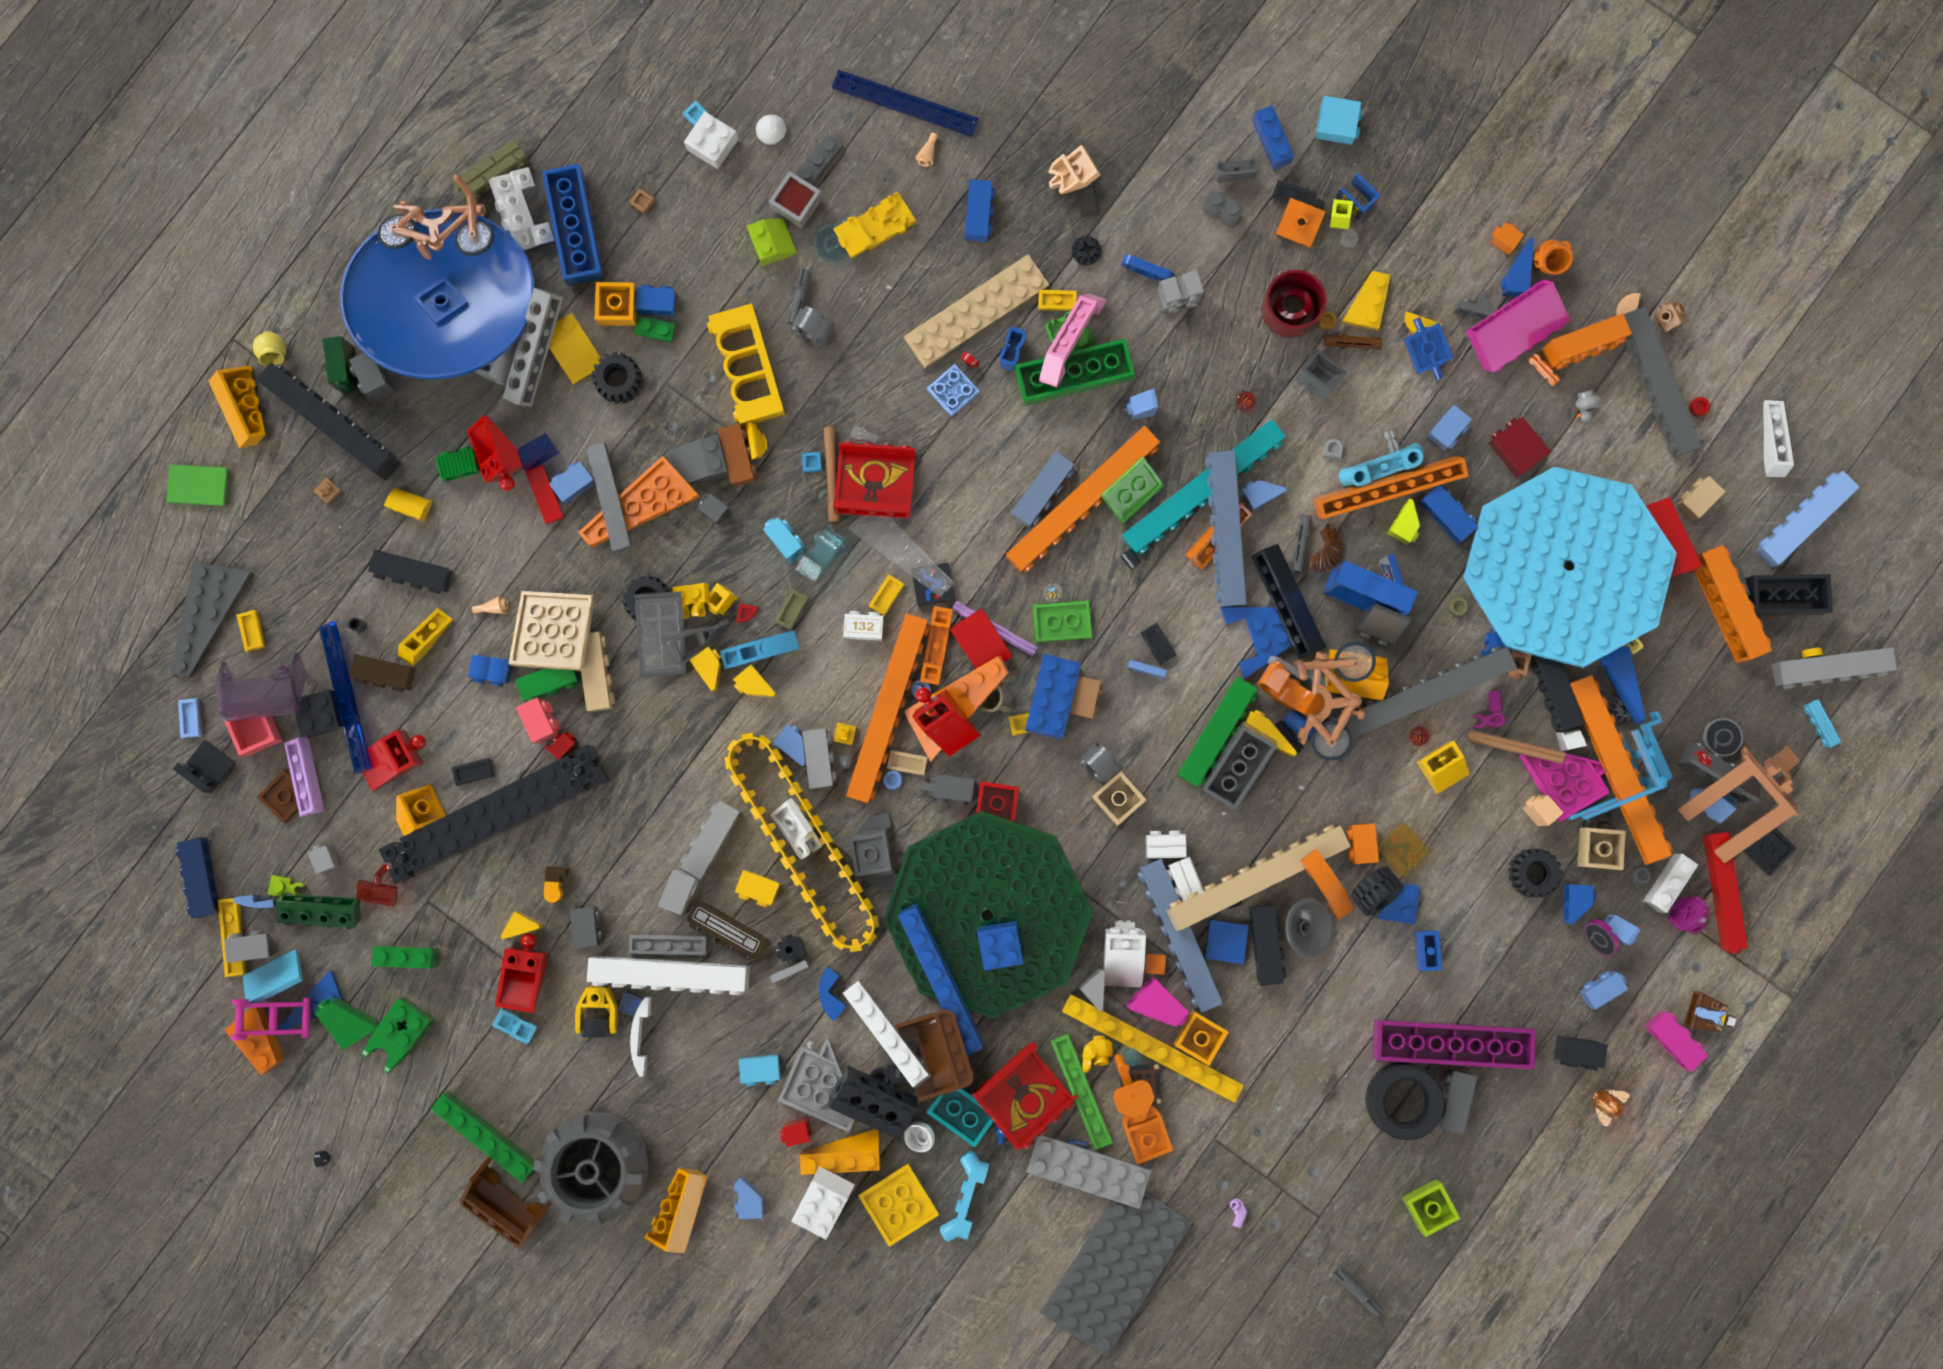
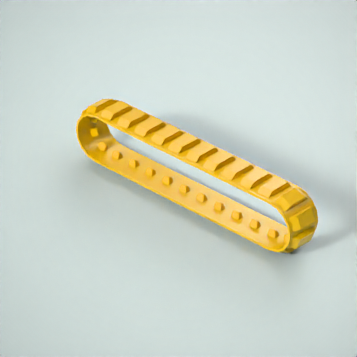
(779, 844)

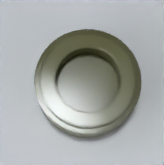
(1458, 606)

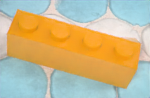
(239, 404)
(847, 1154)
(678, 1211)

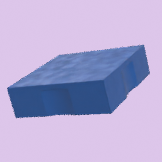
(1364, 588)

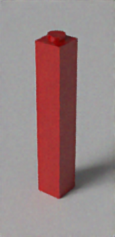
(1725, 895)

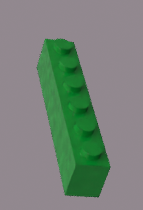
(1217, 731)
(484, 1136)

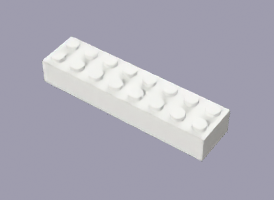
(668, 973)

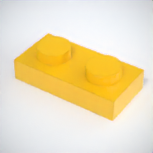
(1057, 300)

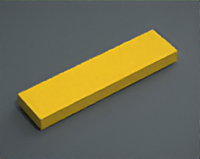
(230, 923)

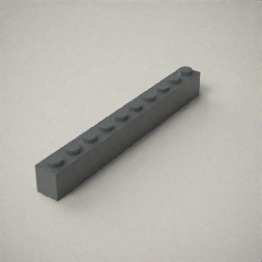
(1431, 691)

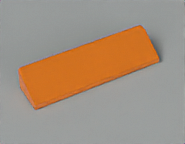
(1203, 550)

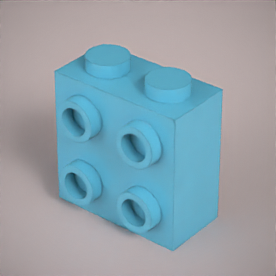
(1338, 120)
(780, 534)

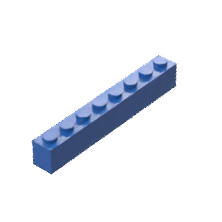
(940, 975)

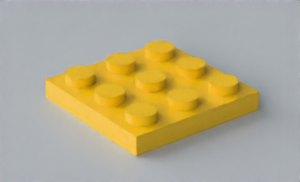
(898, 1204)

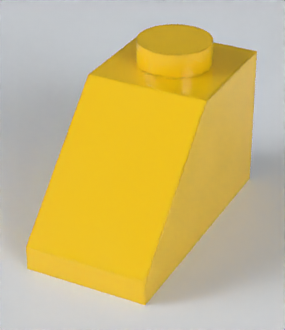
(708, 667)
(753, 684)

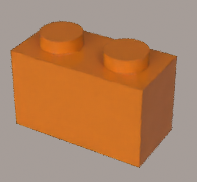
(1362, 843)

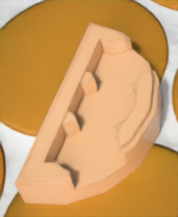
(1628, 303)

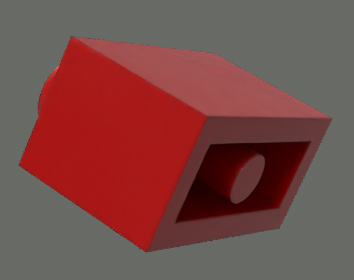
(796, 1132)

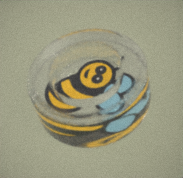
(1052, 593)

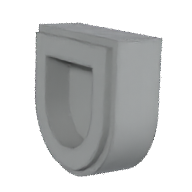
(1333, 449)

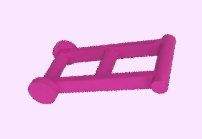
(241, 1003)

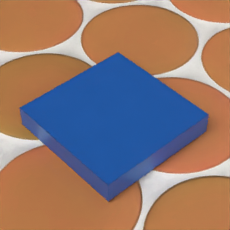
(1226, 941)

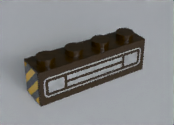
(726, 929)

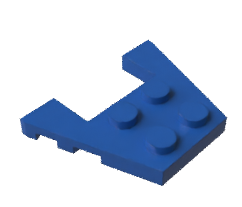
(1265, 631)

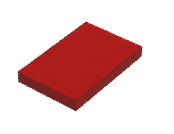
(980, 639)

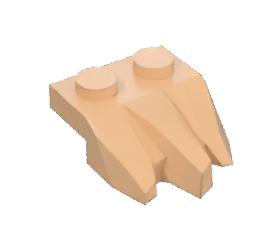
(1073, 171)

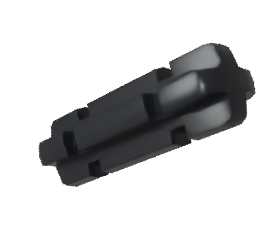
(1289, 736)

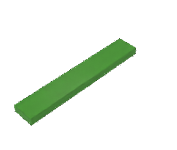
(1079, 1086)

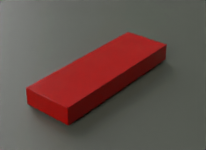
(544, 494)

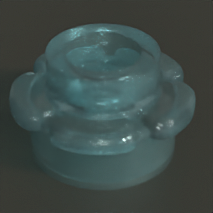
(1131, 1056)

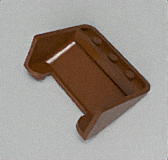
(941, 1051)

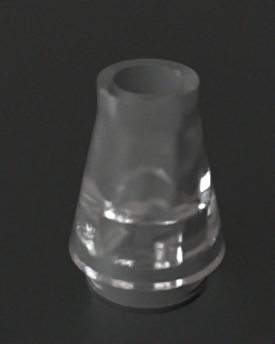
(862, 435)

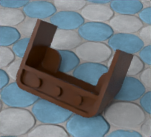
(500, 1207)

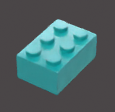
(961, 1115)

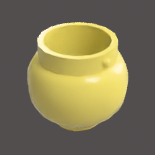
(269, 348)

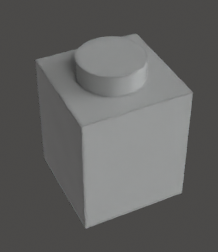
(323, 858)

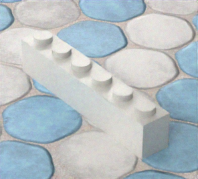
(887, 1035)

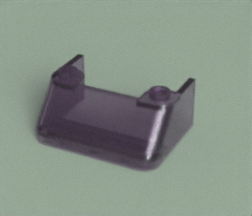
(261, 696)

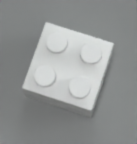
(711, 140)

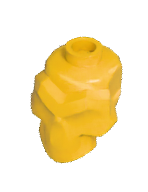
(1097, 1053)

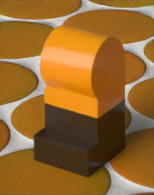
(553, 883)

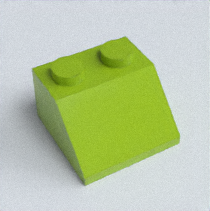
(771, 240)

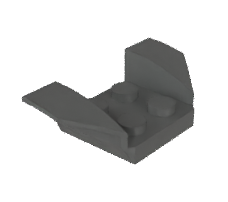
(873, 854)

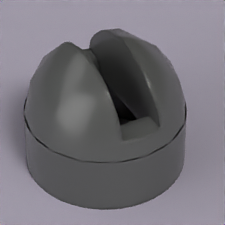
(847, 762)

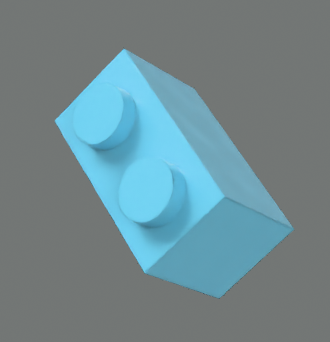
(760, 1069)

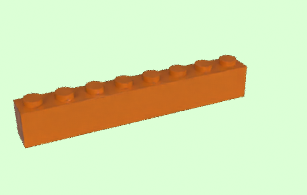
(1390, 487)

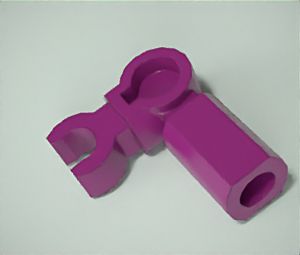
(1495, 719)

